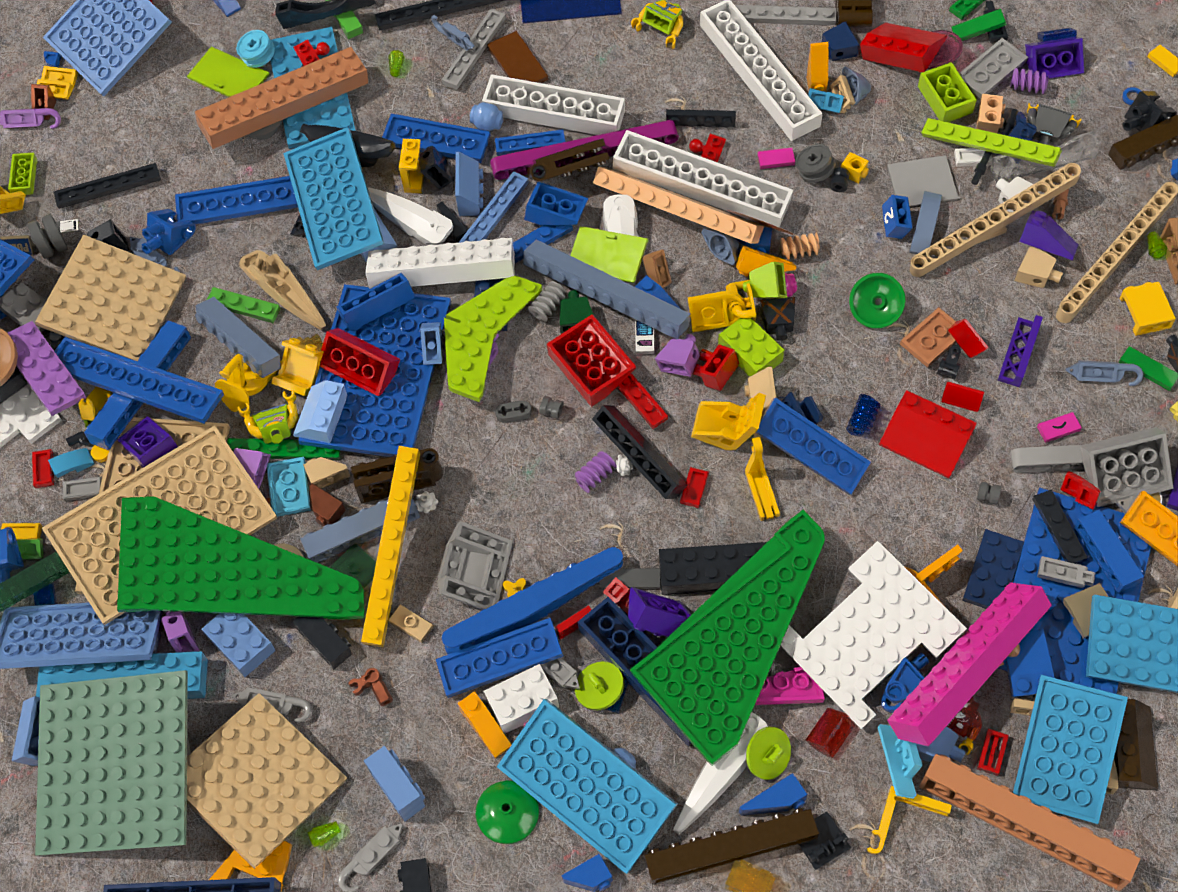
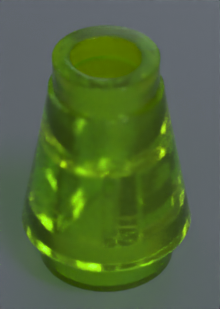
(395, 62)
(1156, 246)
(322, 834)

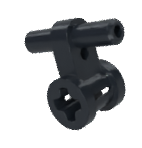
(950, 363)

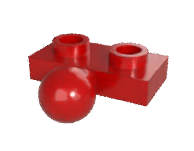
(308, 54)
(711, 150)

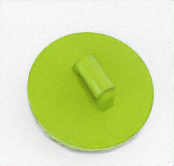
(599, 686)
(768, 753)

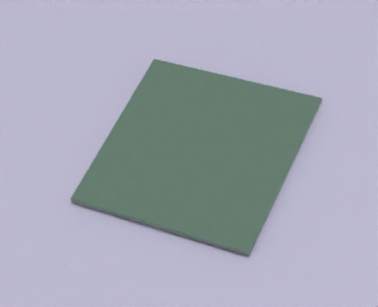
(112, 764)

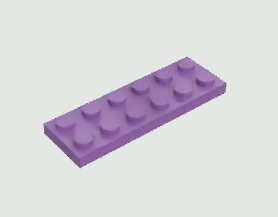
(44, 370)

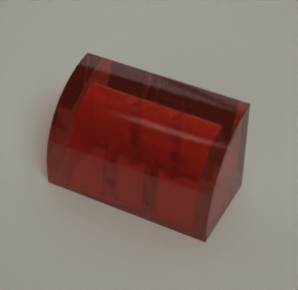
(830, 732)

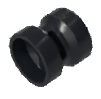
(839, 180)

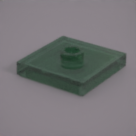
(356, 564)

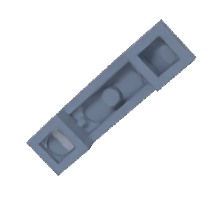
(926, 222)

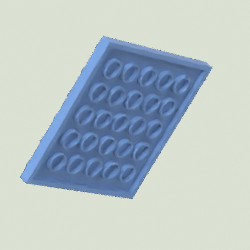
(106, 37)

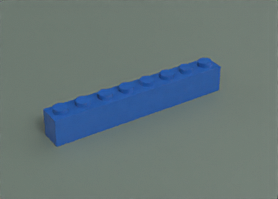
(120, 409)

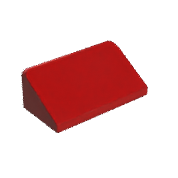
(967, 338)
(962, 396)

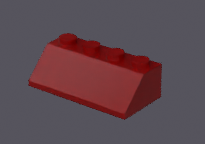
(358, 361)

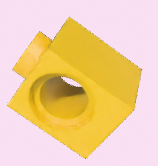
(856, 166)

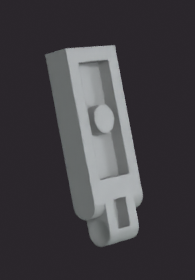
(1065, 572)

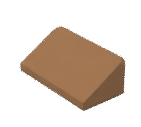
(657, 267)

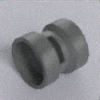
(551, 407)
(989, 493)

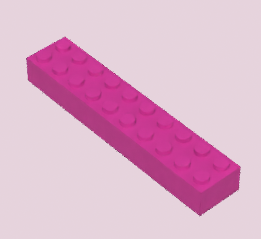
(969, 663)

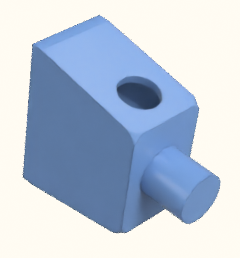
(942, 745)

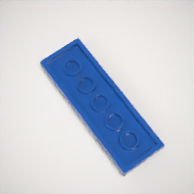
(444, 137)
(812, 446)
(499, 657)

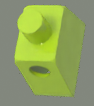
(768, 281)

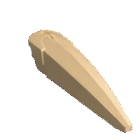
(281, 285)

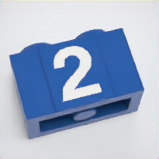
(897, 217)

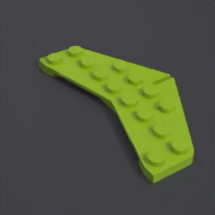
(473, 328)

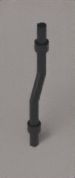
(981, 167)

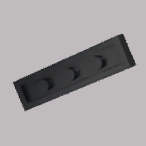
(706, 118)
(1059, 527)

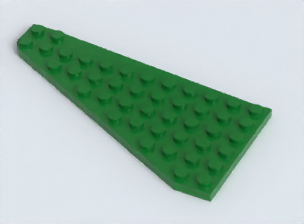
(199, 565)
(722, 654)

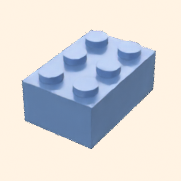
(239, 641)
(395, 782)

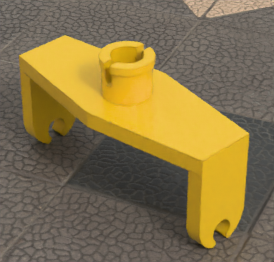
(94, 403)

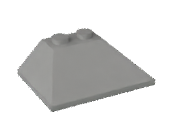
(474, 566)

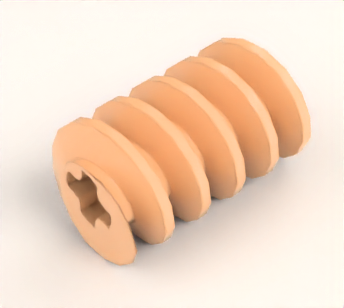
(800, 245)

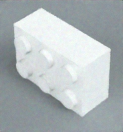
(519, 697)

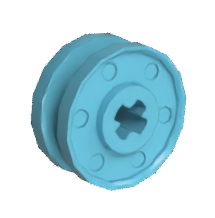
(255, 48)

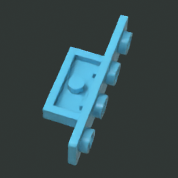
(902, 761)

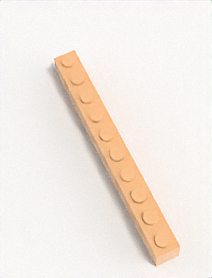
(679, 205)

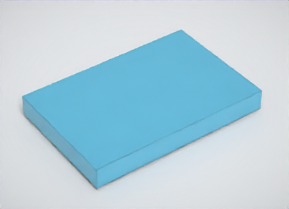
(288, 486)

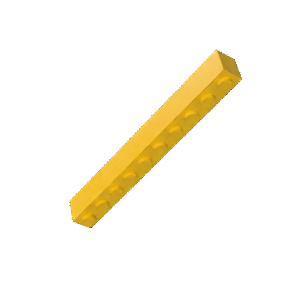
(390, 547)

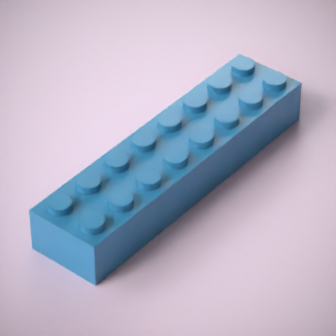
(193, 662)

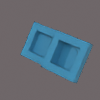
(826, 100)
(70, 461)

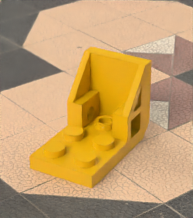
(727, 423)

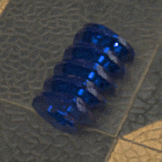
(863, 416)

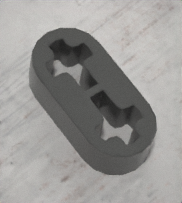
(513, 411)

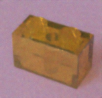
(748, 879)

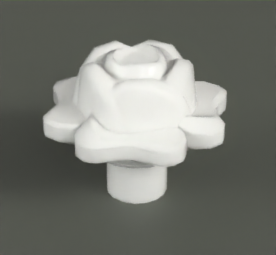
(623, 465)
(426, 502)

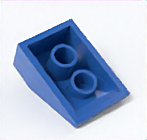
(554, 206)
(1028, 666)

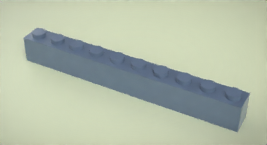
(607, 289)

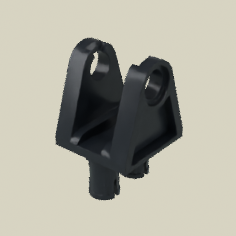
(1145, 113)

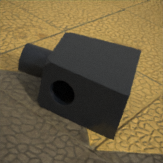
(109, 234)

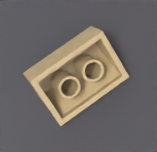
(761, 383)

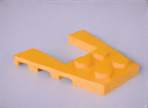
(272, 866)

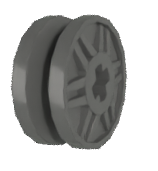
(815, 163)

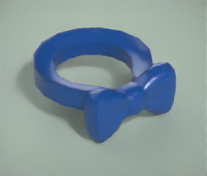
(1124, 96)

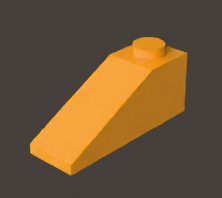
(818, 67)
(752, 259)
(484, 724)

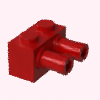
(718, 366)

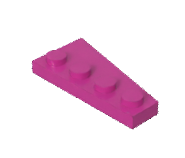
(790, 688)

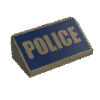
(22, 242)

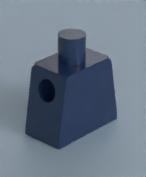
(840, 42)

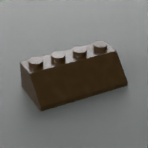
(1135, 748)

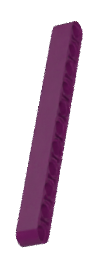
(519, 162)

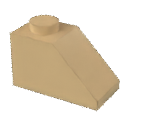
(325, 472)

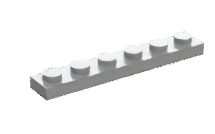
(788, 15)
(467, 59)

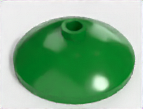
(864, 297)
(509, 825)

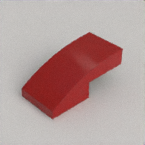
(1081, 489)
(618, 594)

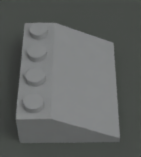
(1128, 465)

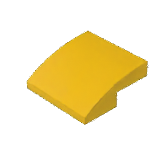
(59, 80)

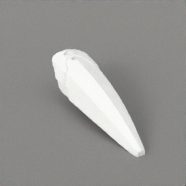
(620, 216)
(412, 218)
(717, 778)

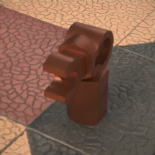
(372, 678)

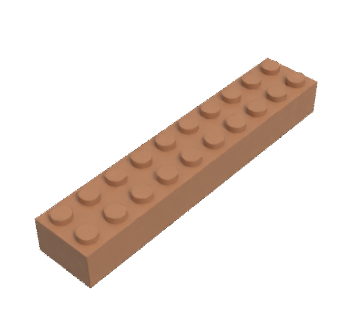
(281, 97)
(1030, 823)

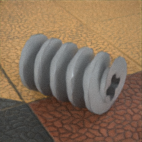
(547, 300)

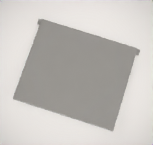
(922, 175)

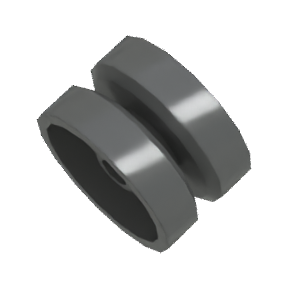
(45, 237)

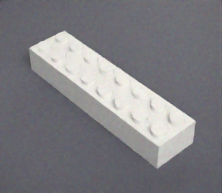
(555, 105)
(443, 262)

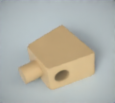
(1037, 268)

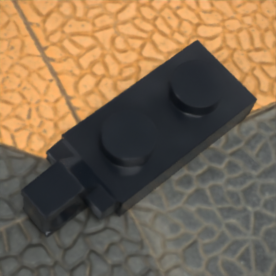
(996, 34)

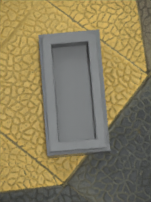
(81, 489)

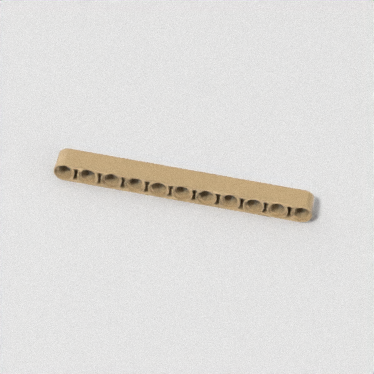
(990, 227)
(1117, 252)

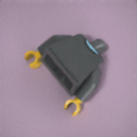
(1051, 123)

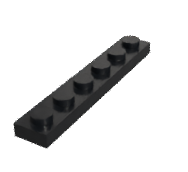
(107, 185)

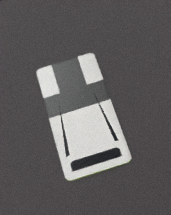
(68, 225)

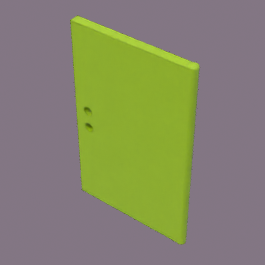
(226, 73)
(613, 256)

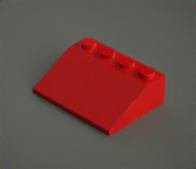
(901, 46)
(590, 359)
(927, 434)

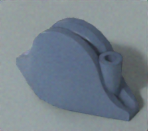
(858, 84)
(721, 245)

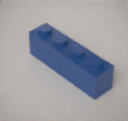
(375, 302)
(1109, 551)

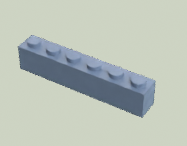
(238, 337)
(349, 530)

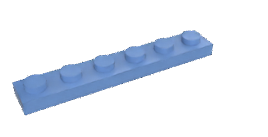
(496, 208)

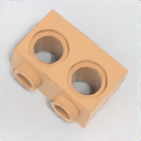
(990, 113)

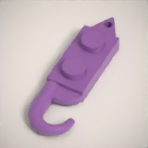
(27, 117)

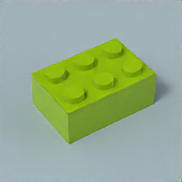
(946, 93)
(752, 346)

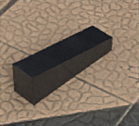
(458, 228)

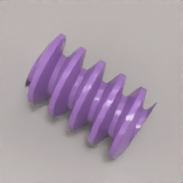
(1029, 80)
(594, 470)

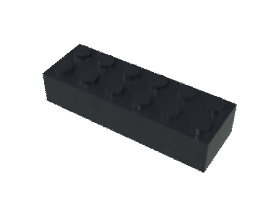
(702, 567)

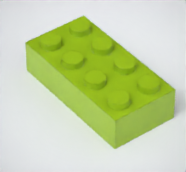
(23, 173)

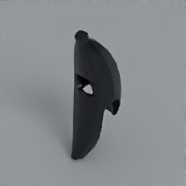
(367, 146)

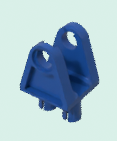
(165, 233)
(9, 554)
(903, 681)

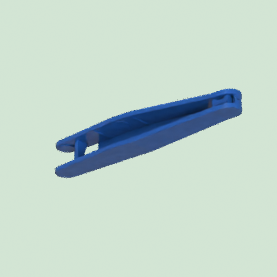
(533, 602)

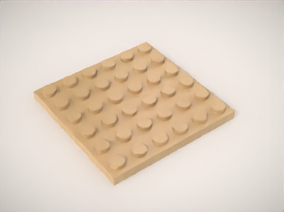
(110, 299)
(258, 780)

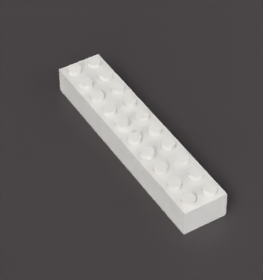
(760, 69)
(701, 178)

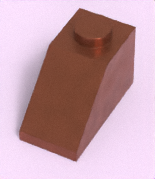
(325, 507)

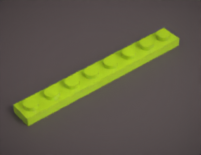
(991, 142)

